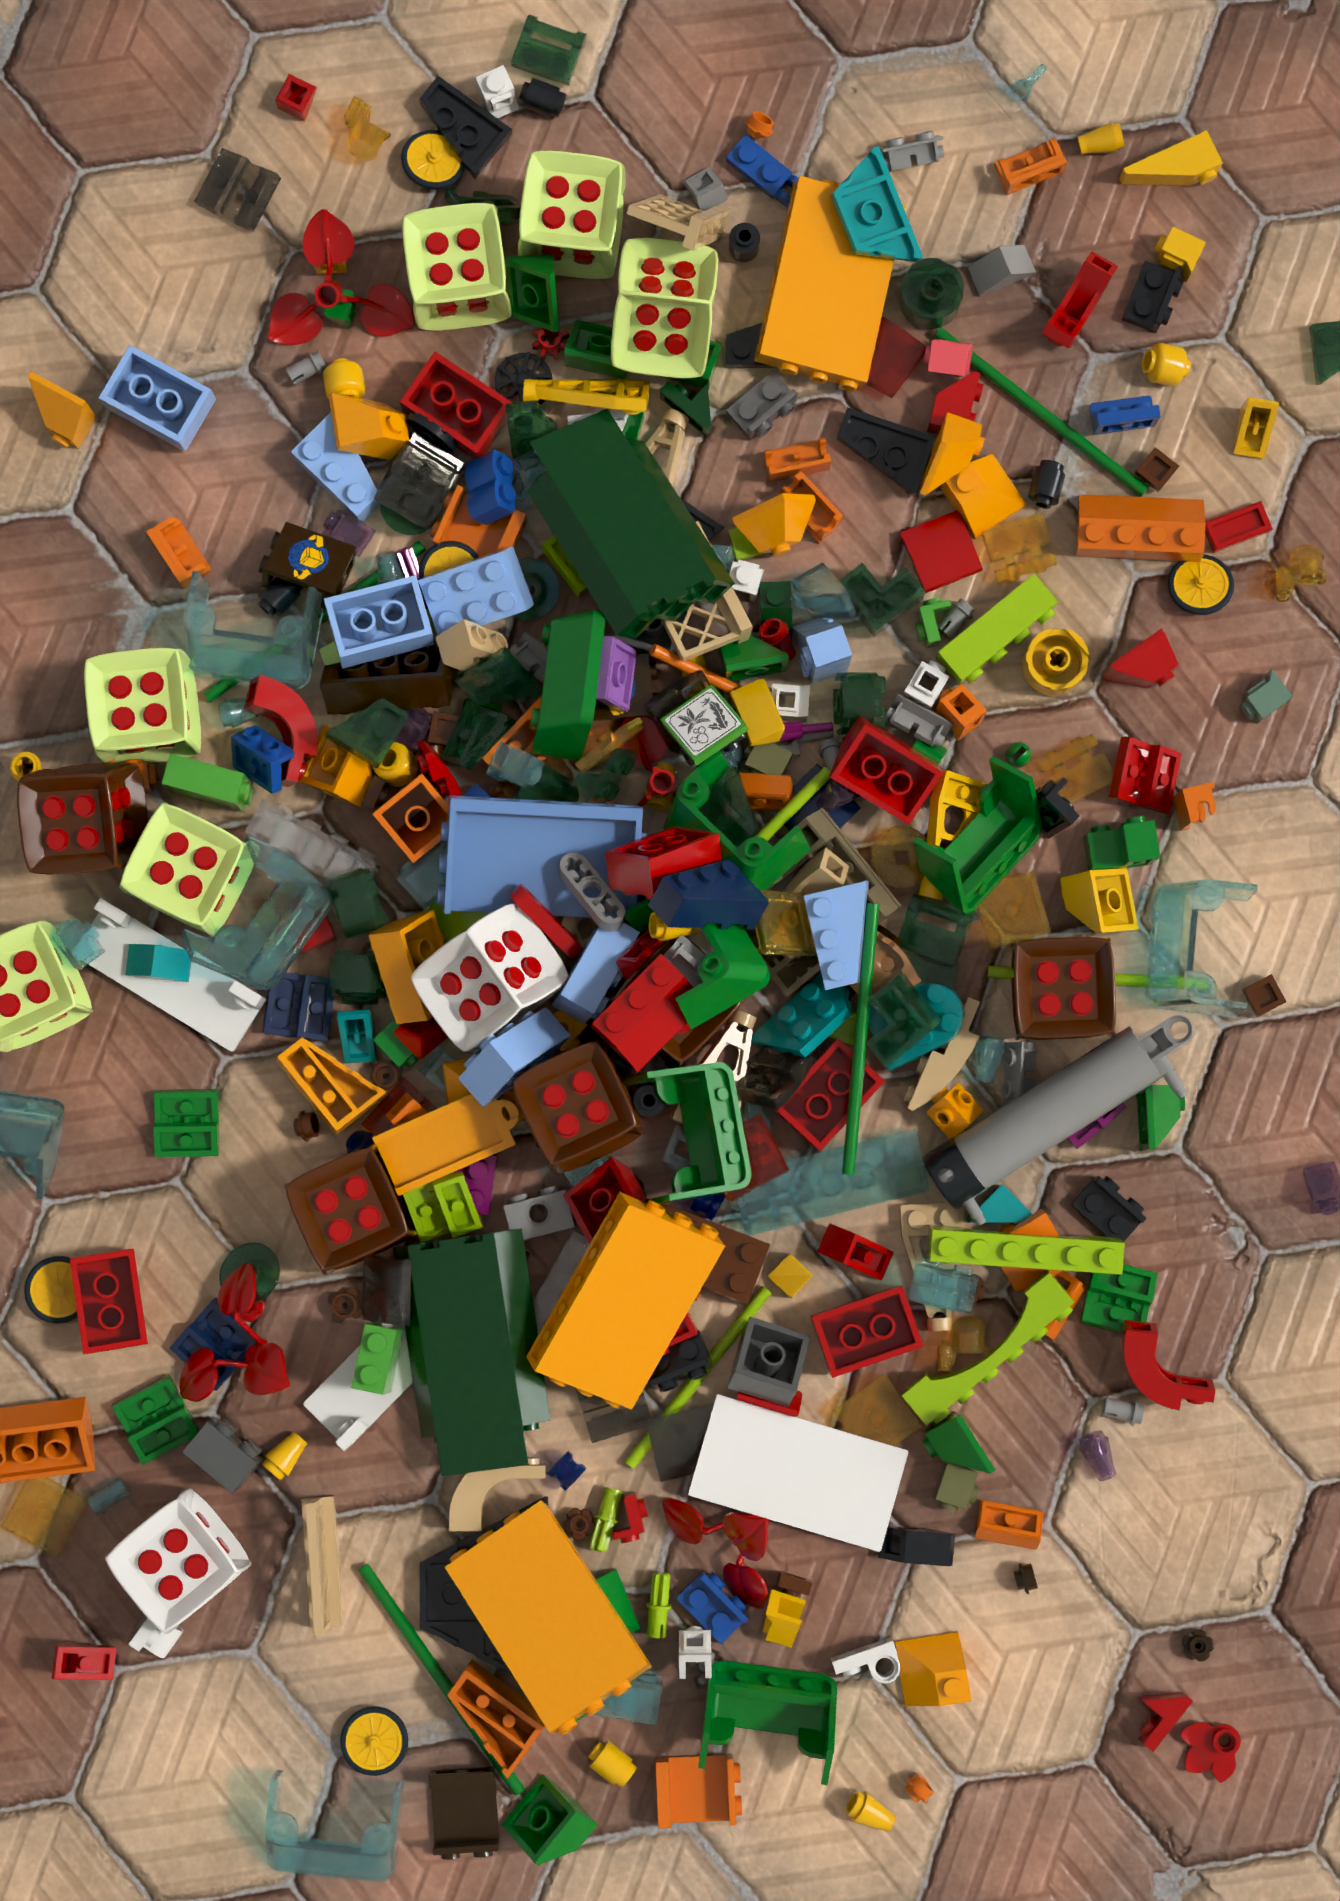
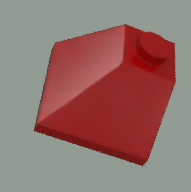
(1145, 664)

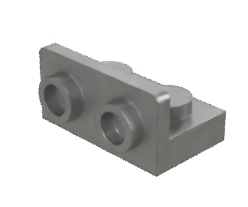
(762, 405)

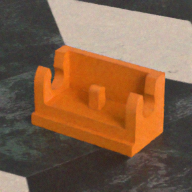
(1031, 166)
(790, 460)
(824, 516)
(178, 550)
(1190, 806)

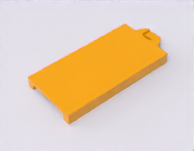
(445, 1140)

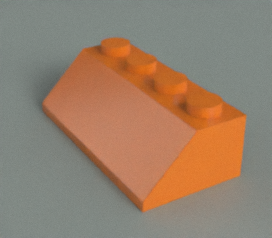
(1140, 528)
(46, 1440)

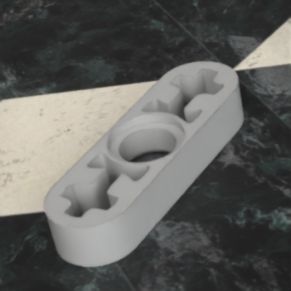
(593, 906)

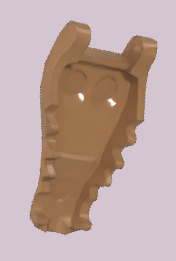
(888, 963)

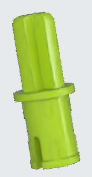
(605, 1519)
(658, 1605)

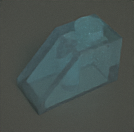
(821, 594)

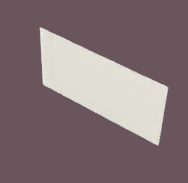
(798, 1473)

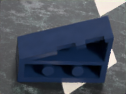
(709, 895)

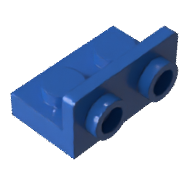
(1124, 415)
(260, 757)
(712, 1606)

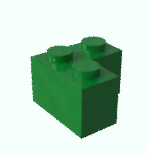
(1126, 847)

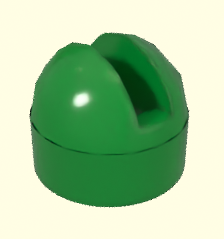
(1022, 760)

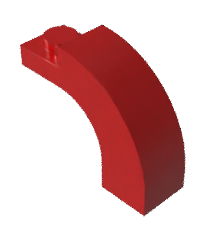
(1080, 300)
(292, 718)
(1155, 1382)

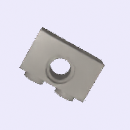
(558, 1217)

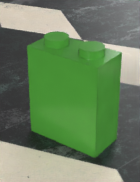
(208, 783)
(377, 1358)

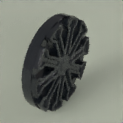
(431, 432)

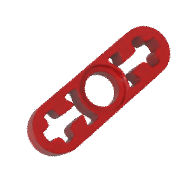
(546, 921)

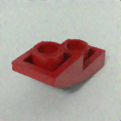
(431, 762)

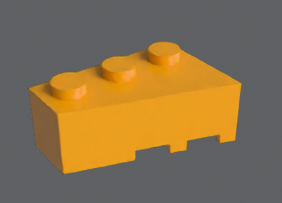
(329, 1086)

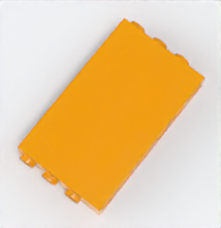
(822, 296)
(625, 1301)
(547, 1617)

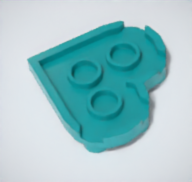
(949, 1009)

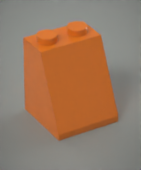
(414, 817)

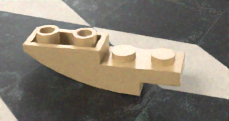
(939, 1069)

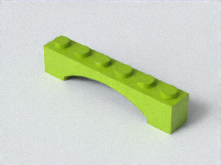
(992, 1248)
(934, 1394)

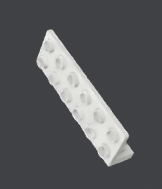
(206, 1003)
(352, 1411)

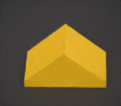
(1255, 427)

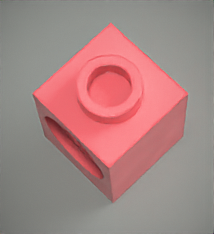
(948, 357)

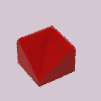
(295, 97)

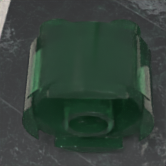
(940, 279)
(858, 695)
(354, 902)
(355, 978)

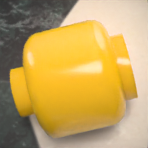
(1166, 364)
(344, 378)
(398, 766)

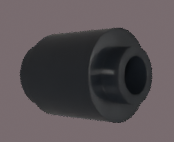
(542, 98)
(742, 250)
(1047, 484)
(278, 596)
(648, 1112)

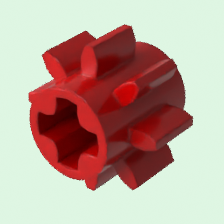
(543, 345)

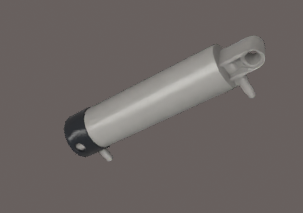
(1053, 1112)

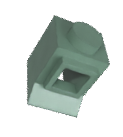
(1265, 697)

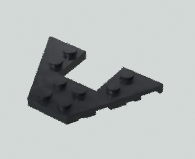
(445, 1609)

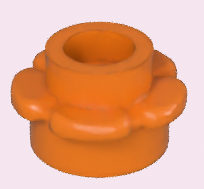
(759, 125)
(919, 1788)

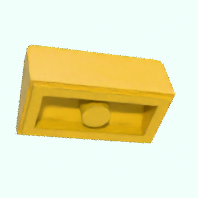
(758, 712)

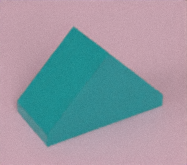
(158, 962)
(357, 1035)
(1002, 1207)

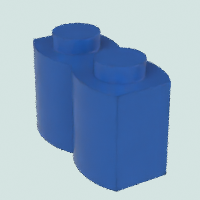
(490, 487)

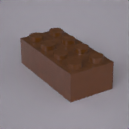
(738, 1264)

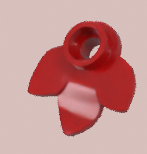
(1206, 1752)

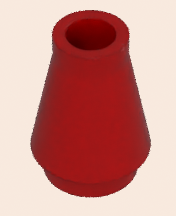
(777, 635)

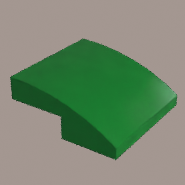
(186, 1123)
(1118, 1298)
(155, 1419)

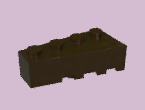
(404, 680)

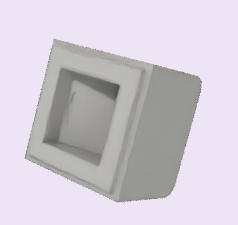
(706, 189)

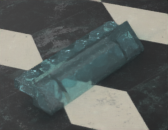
(816, 1187)

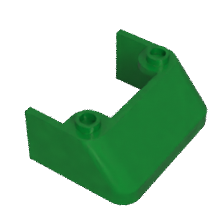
(569, 684)
(989, 844)
(755, 856)
(727, 973)
(710, 1126)
(771, 1702)

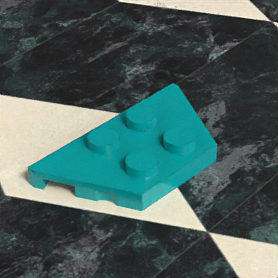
(874, 213)
(805, 1019)

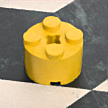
(1052, 645)

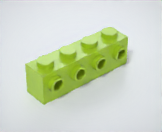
(997, 629)

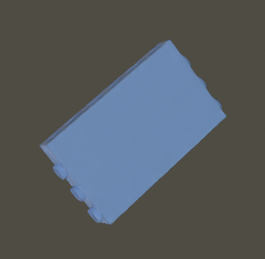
(521, 841)

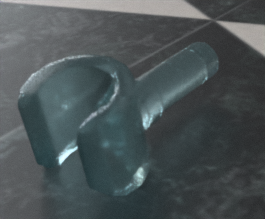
(1029, 82)

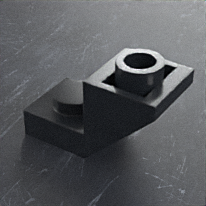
(918, 1546)

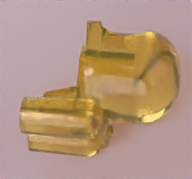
(364, 137)
(1303, 569)
(966, 1337)

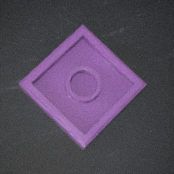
(616, 674)

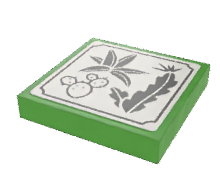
(704, 725)

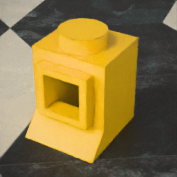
(1179, 250)
(783, 1618)

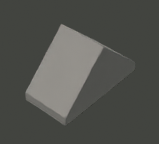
(1001, 268)

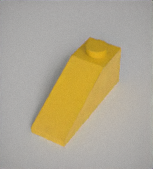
(1178, 165)

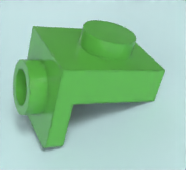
(927, 626)

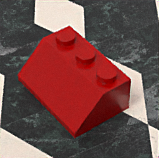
(885, 770)
(644, 1014)

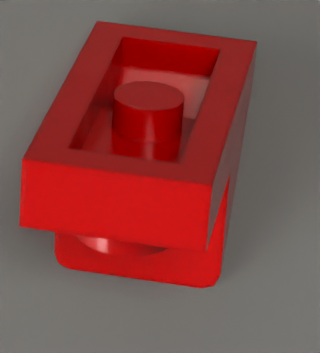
(83, 1662)
(1169, 1710)

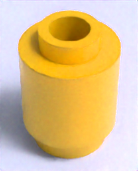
(611, 1763)

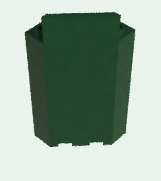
(623, 525)
(471, 1347)

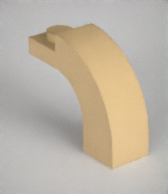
(819, 874)
(469, 1496)

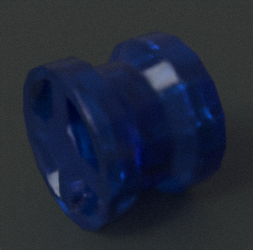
(708, 1204)
(566, 1470)

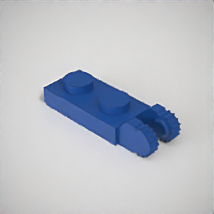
(761, 169)

